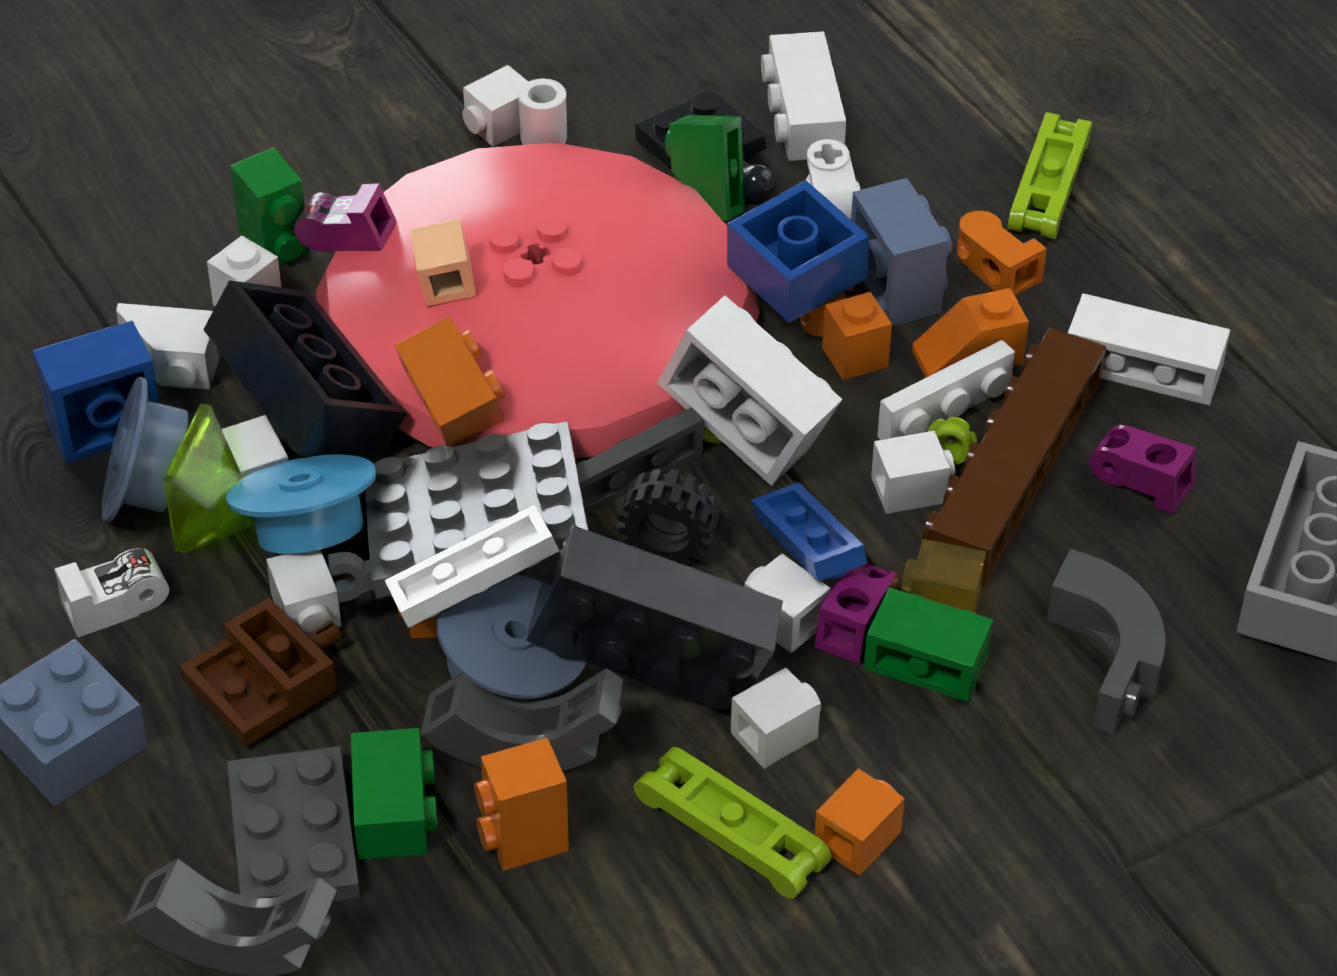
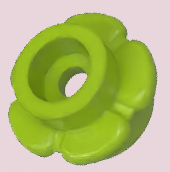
(960, 430)

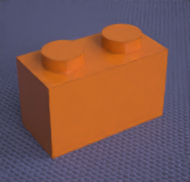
(450, 381)
(523, 804)

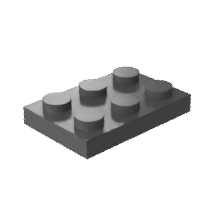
(292, 823)

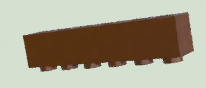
(1019, 446)

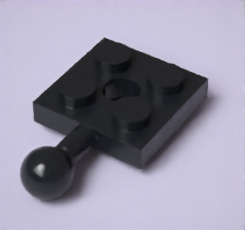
(758, 179)

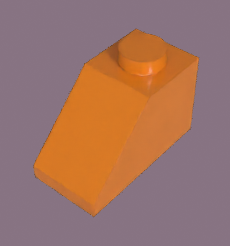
(971, 327)

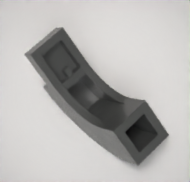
(1122, 619)
(477, 722)
(226, 929)

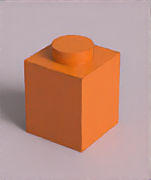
(856, 335)
(860, 820)

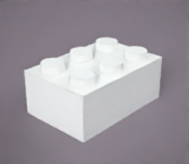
(749, 389)

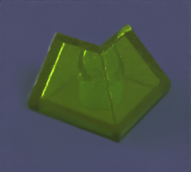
(199, 485)

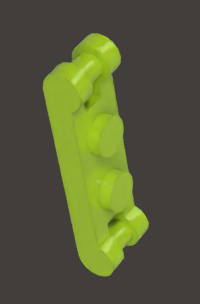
(1049, 175)
(734, 820)

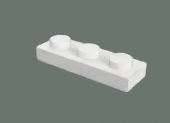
(947, 392)
(471, 566)

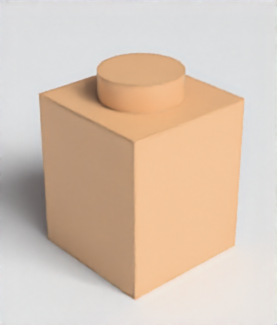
(443, 262)

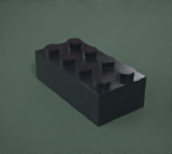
(303, 371)
(654, 619)

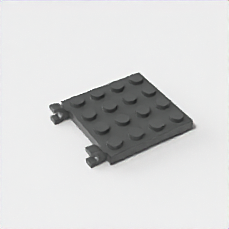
(457, 491)

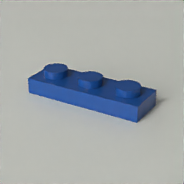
(809, 532)

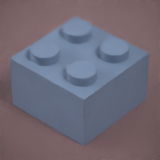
(904, 250)
(68, 722)

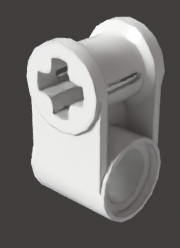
(832, 173)

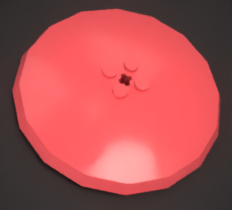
(578, 281)

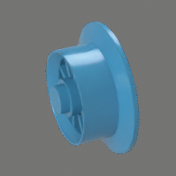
(304, 502)

